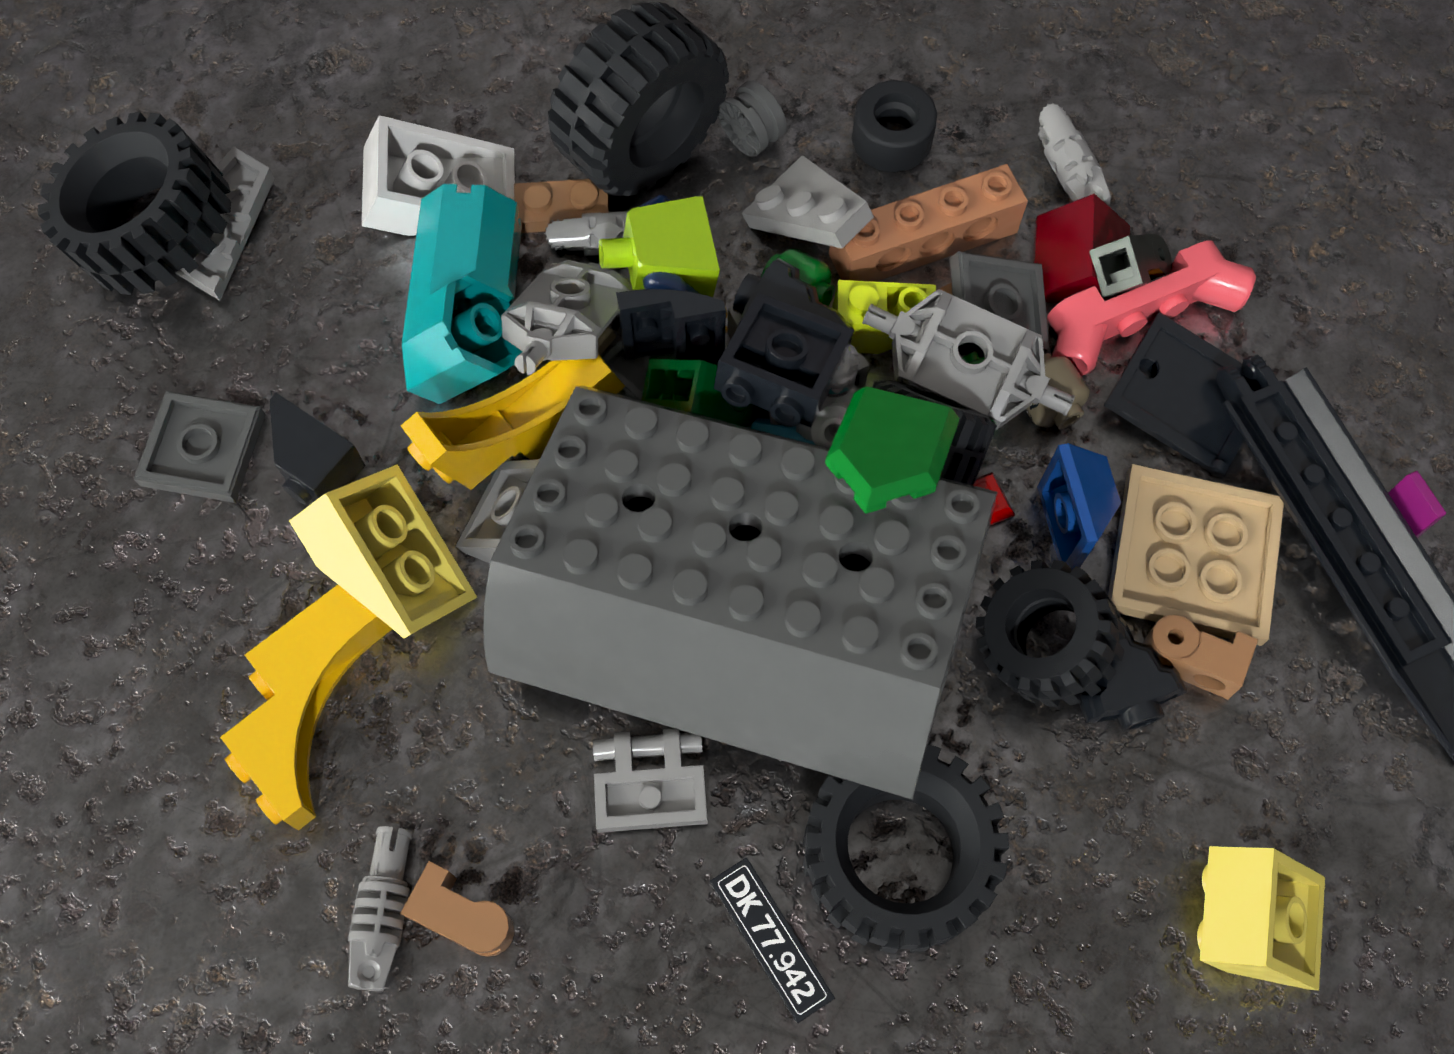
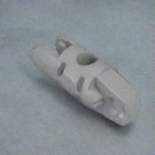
(1071, 156)
(585, 232)

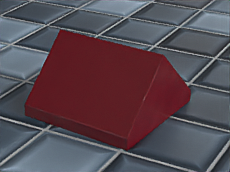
(1064, 244)

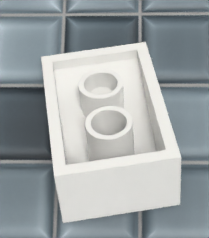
(413, 160)

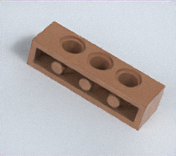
(933, 226)

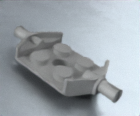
(563, 313)
(928, 357)

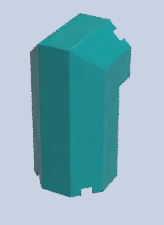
(460, 290)

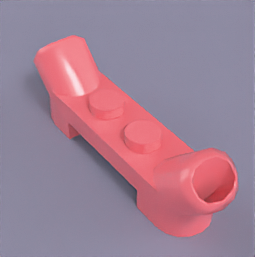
(1195, 276)

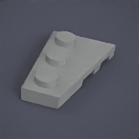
(249, 187)
(809, 207)

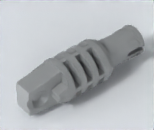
(376, 914)

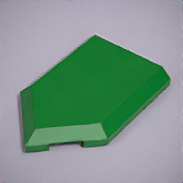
(891, 446)

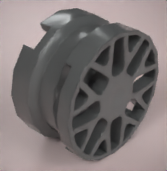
(752, 118)

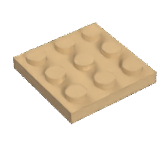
(1196, 553)

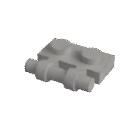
(650, 796)

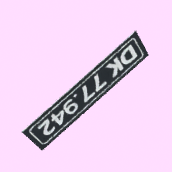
(772, 940)

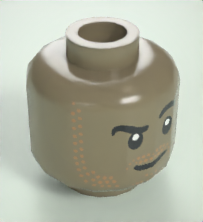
(1067, 379)

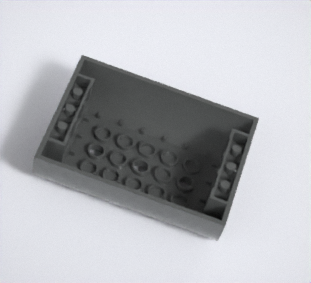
(726, 634)

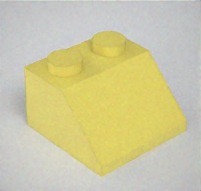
(1262, 916)

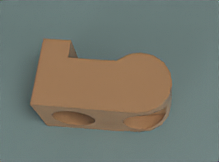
(1201, 657)
(474, 925)

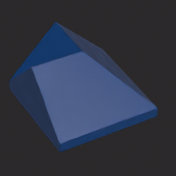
(1077, 501)

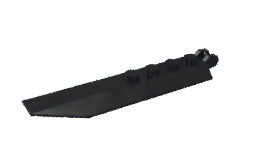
(1352, 531)

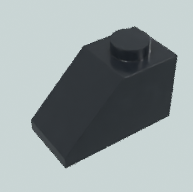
(310, 453)

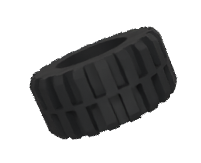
(637, 98)

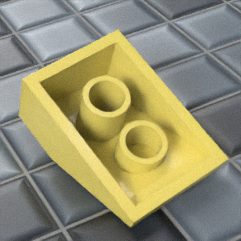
(384, 551)

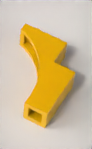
(480, 437)
(296, 677)

